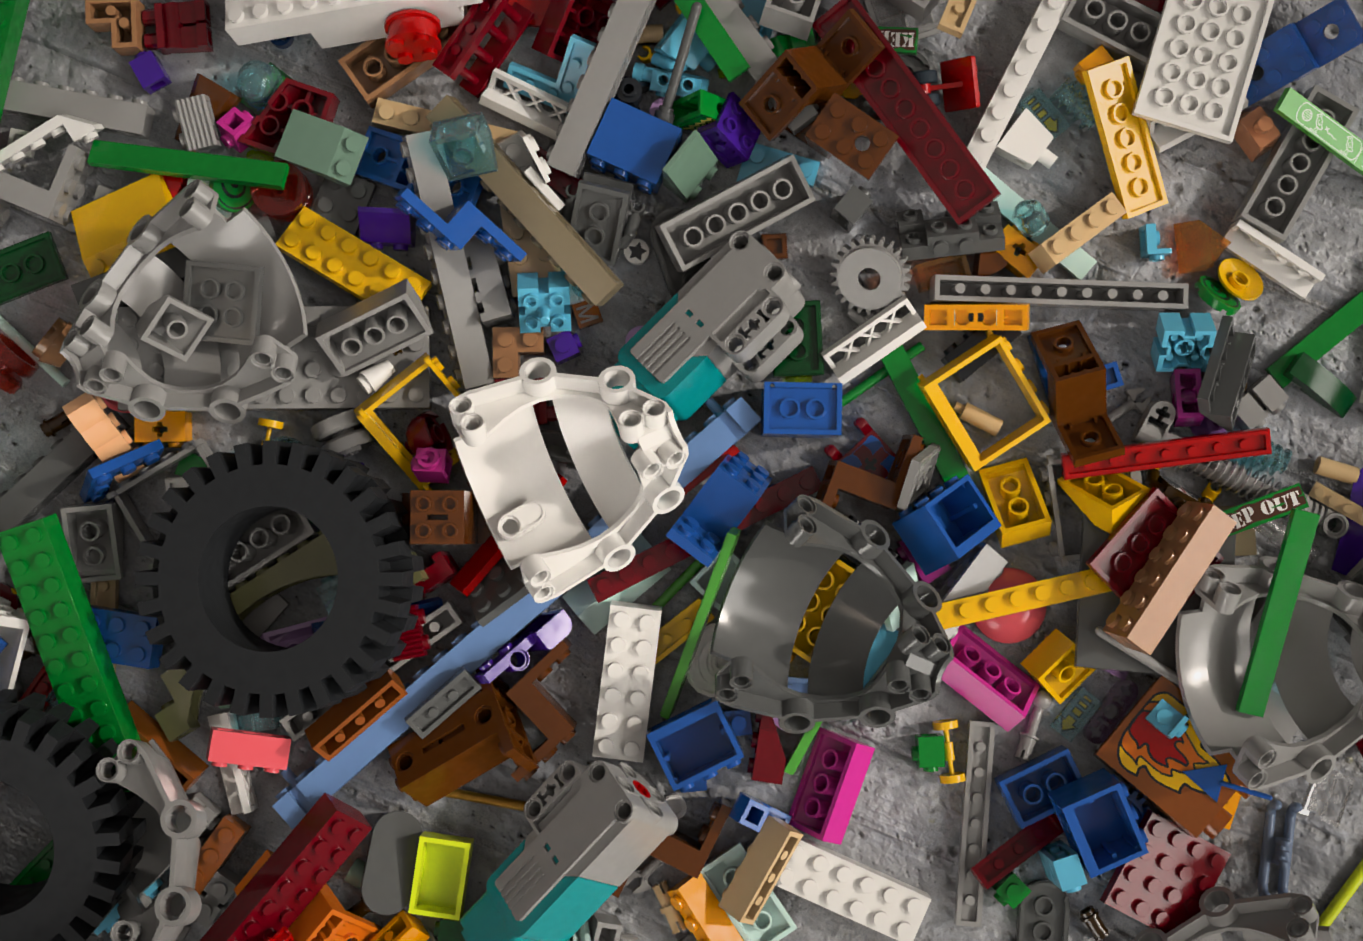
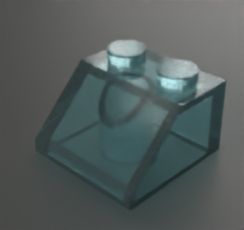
(464, 146)

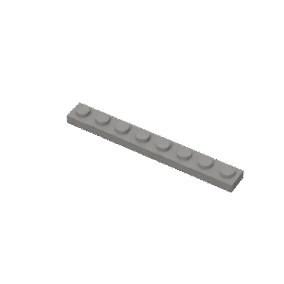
(974, 821)

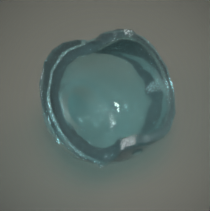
(258, 82)

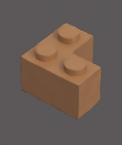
(120, 18)
(510, 345)

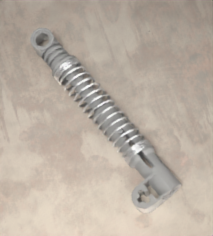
(1226, 472)

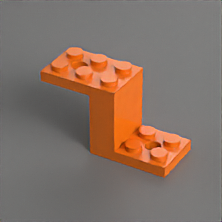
(323, 917)

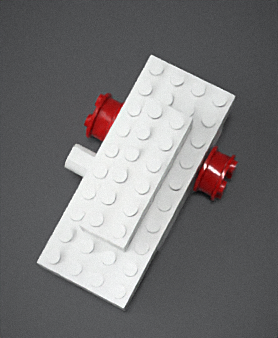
(407, 25)

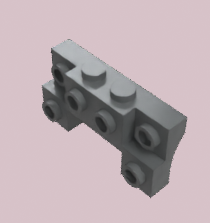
(946, 238)

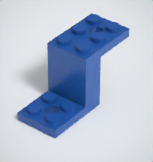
(719, 507)

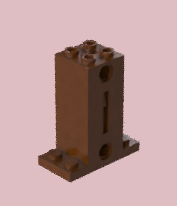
(444, 517)
(462, 747)

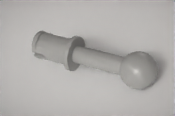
(1028, 739)

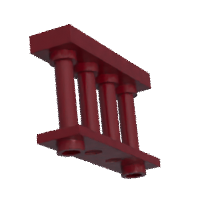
(469, 35)

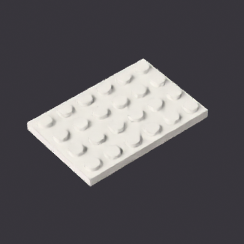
(1202, 65)

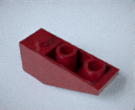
(769, 757)

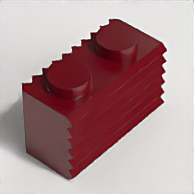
(416, 640)

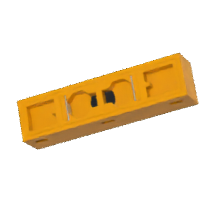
(977, 316)

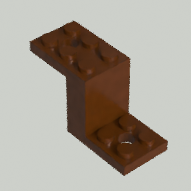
(811, 74)
(839, 128)
(1077, 393)
(866, 485)
(543, 708)
(687, 853)

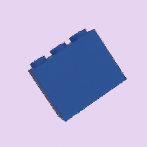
(633, 146)
(801, 410)
(946, 523)
(695, 744)
(1099, 822)

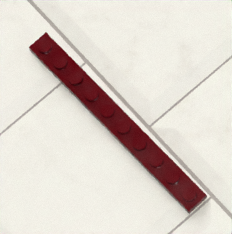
(669, 553)

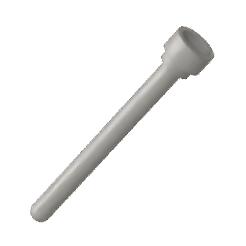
(1141, 657)

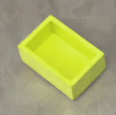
(441, 875)

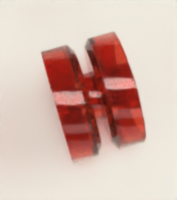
(287, 205)
(13, 364)

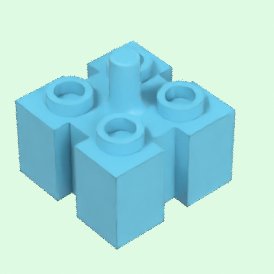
(543, 302)
(1182, 341)

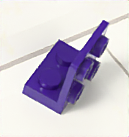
(732, 134)

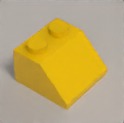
(1053, 666)

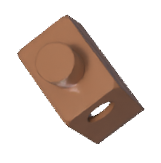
(1256, 132)

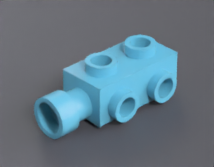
(656, 78)

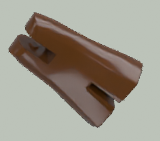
(220, 98)

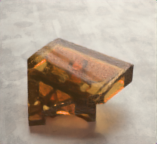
(1197, 246)

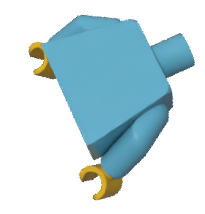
(669, 46)

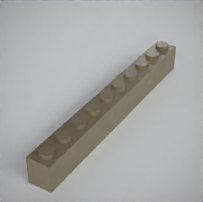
(542, 220)

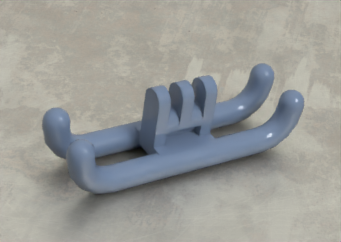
(1277, 849)

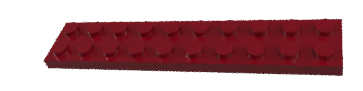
(918, 122)

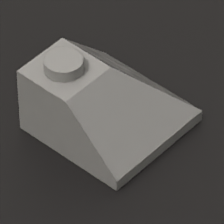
(173, 327)

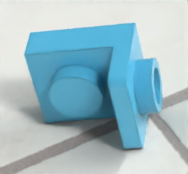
(1149, 240)
(1167, 720)

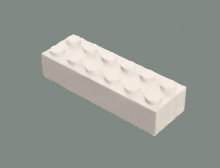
(627, 681)
(855, 890)

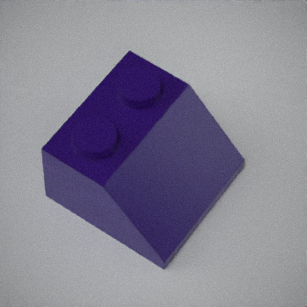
(387, 228)

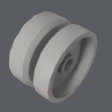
(343, 434)

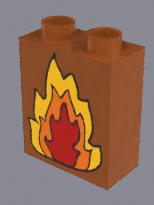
(1155, 765)

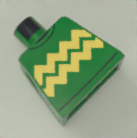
(697, 110)

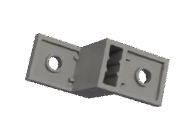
(52, 203)

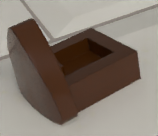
(988, 263)

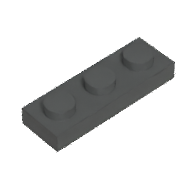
(443, 702)

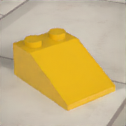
(1105, 497)
(1016, 502)

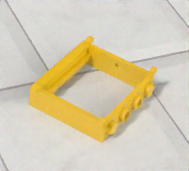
(952, 424)
(382, 433)

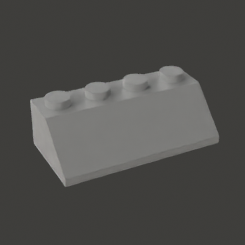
(374, 328)

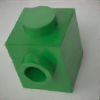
(929, 751)
(1010, 890)

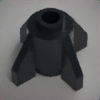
(637, 89)

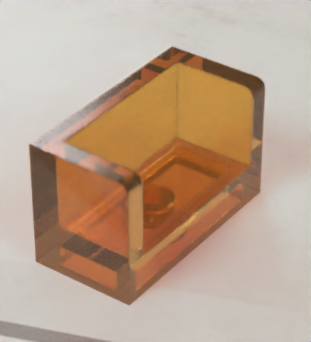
(943, 266)

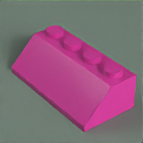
(989, 680)
(830, 786)

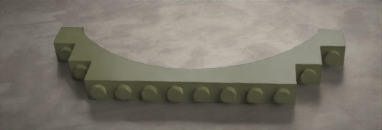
(311, 561)

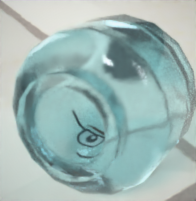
(1030, 218)

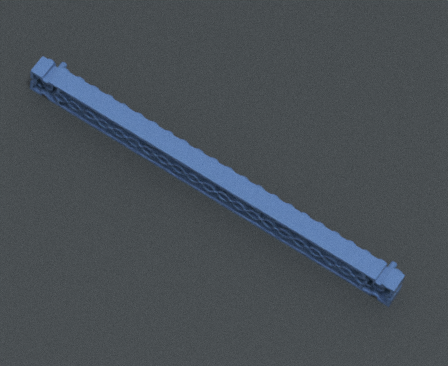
(472, 649)

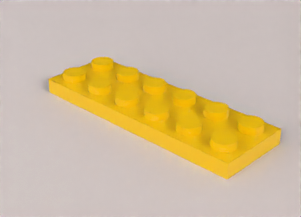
(1124, 137)
(344, 257)

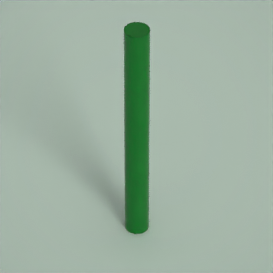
(877, 377)

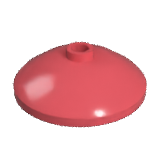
(1016, 626)

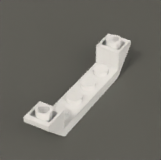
(78, 129)

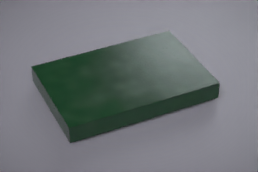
(30, 267)
(806, 357)

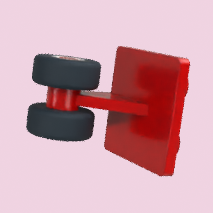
(958, 84)

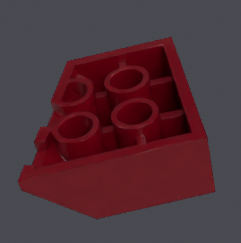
(568, 18)
(270, 124)

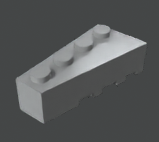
(489, 283)

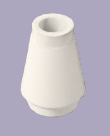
(375, 376)

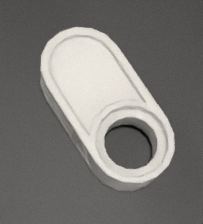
(527, 517)

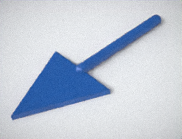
(1211, 780)

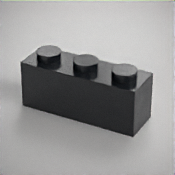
(972, 338)

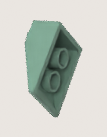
(321, 147)
(690, 168)

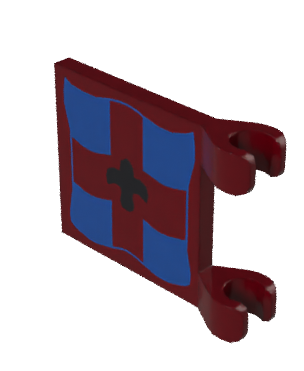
(868, 454)

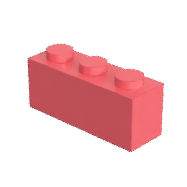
(248, 749)

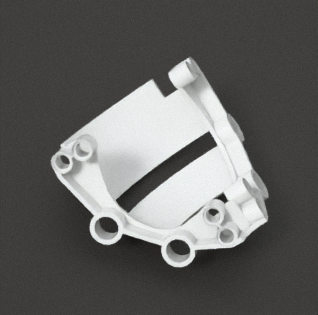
(511, 465)

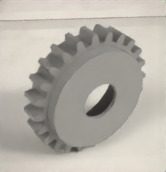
(876, 256)

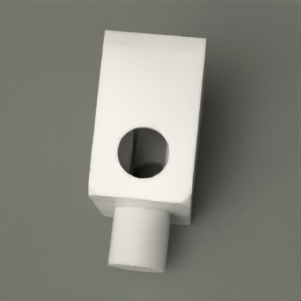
(1027, 143)

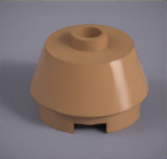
(49, 346)

